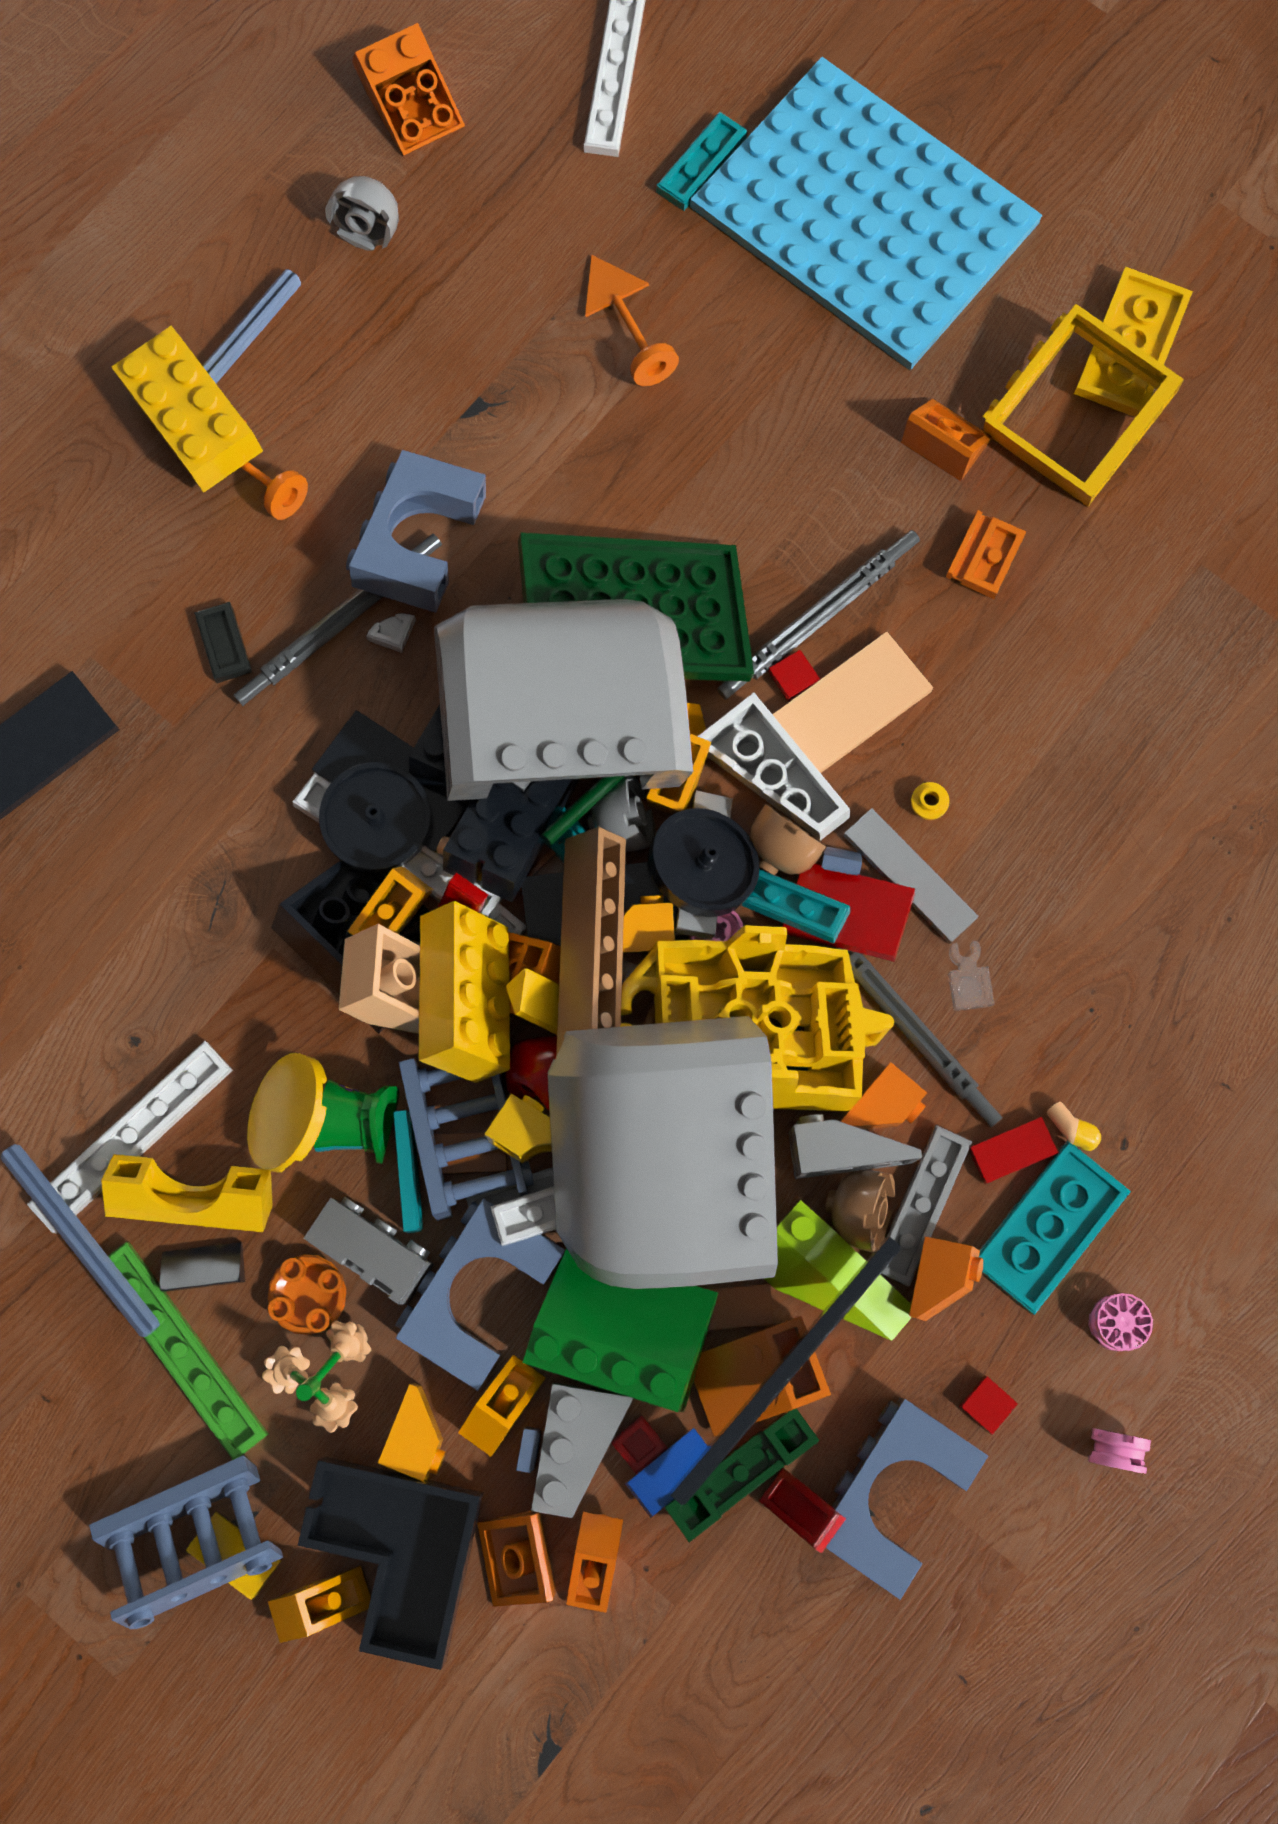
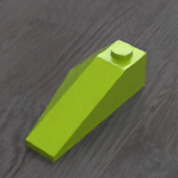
(819, 1263)

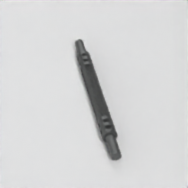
(823, 610)
(318, 635)
(921, 1037)

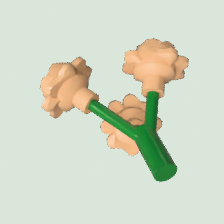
(287, 1371)

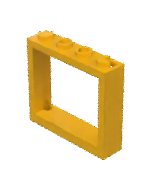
(1117, 348)

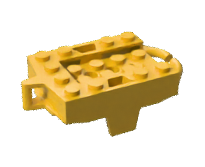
(797, 988)

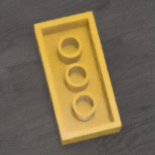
(187, 408)
(464, 993)

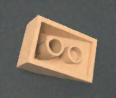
(381, 979)

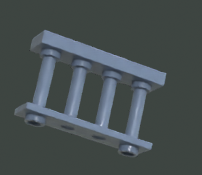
(435, 1156)
(157, 1517)

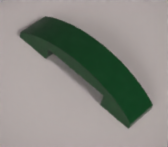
(743, 1472)

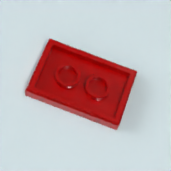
(876, 911)

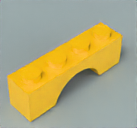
(521, 1129)
(141, 1191)

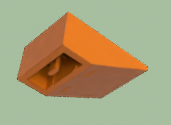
(407, 89)
(737, 1368)

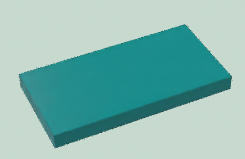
(1051, 1227)

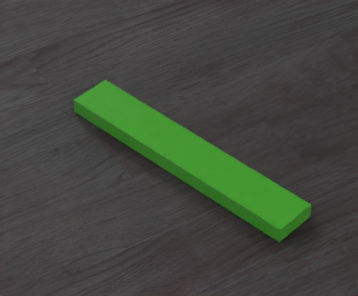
(191, 1361)

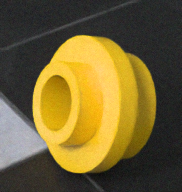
(927, 811)

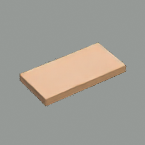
(853, 702)

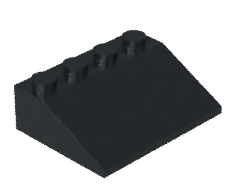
(321, 913)

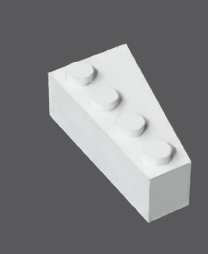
(769, 762)

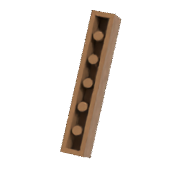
(591, 932)

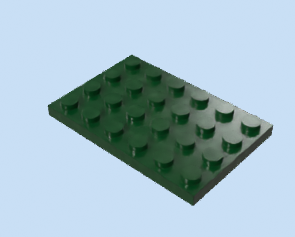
(684, 580)

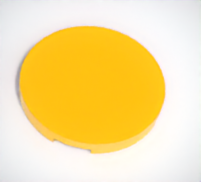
(287, 1112)

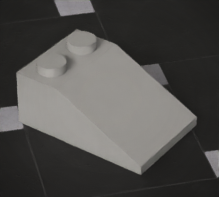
(837, 1148)

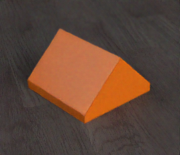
(944, 438)
(517, 1559)

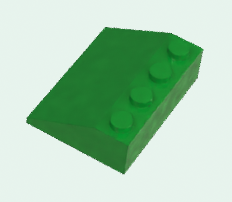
(622, 1337)

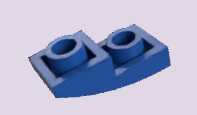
(657, 1479)

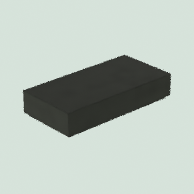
(223, 642)

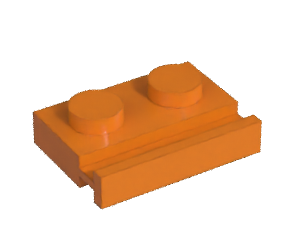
(986, 554)

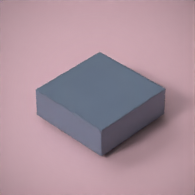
(842, 861)
(528, 1449)

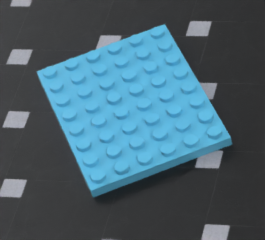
(865, 212)

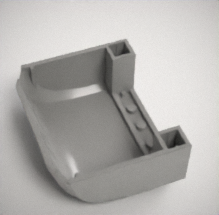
(561, 695)
(665, 1153)

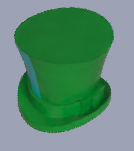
(357, 1119)

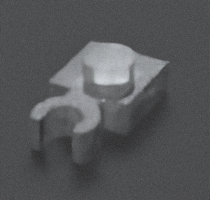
(969, 985)

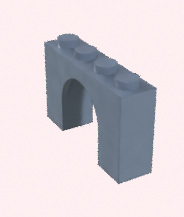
(412, 488)
(431, 1324)
(904, 1435)

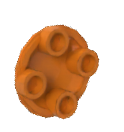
(306, 1294)

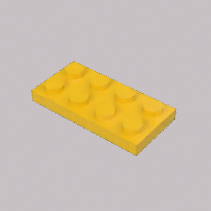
(1148, 316)

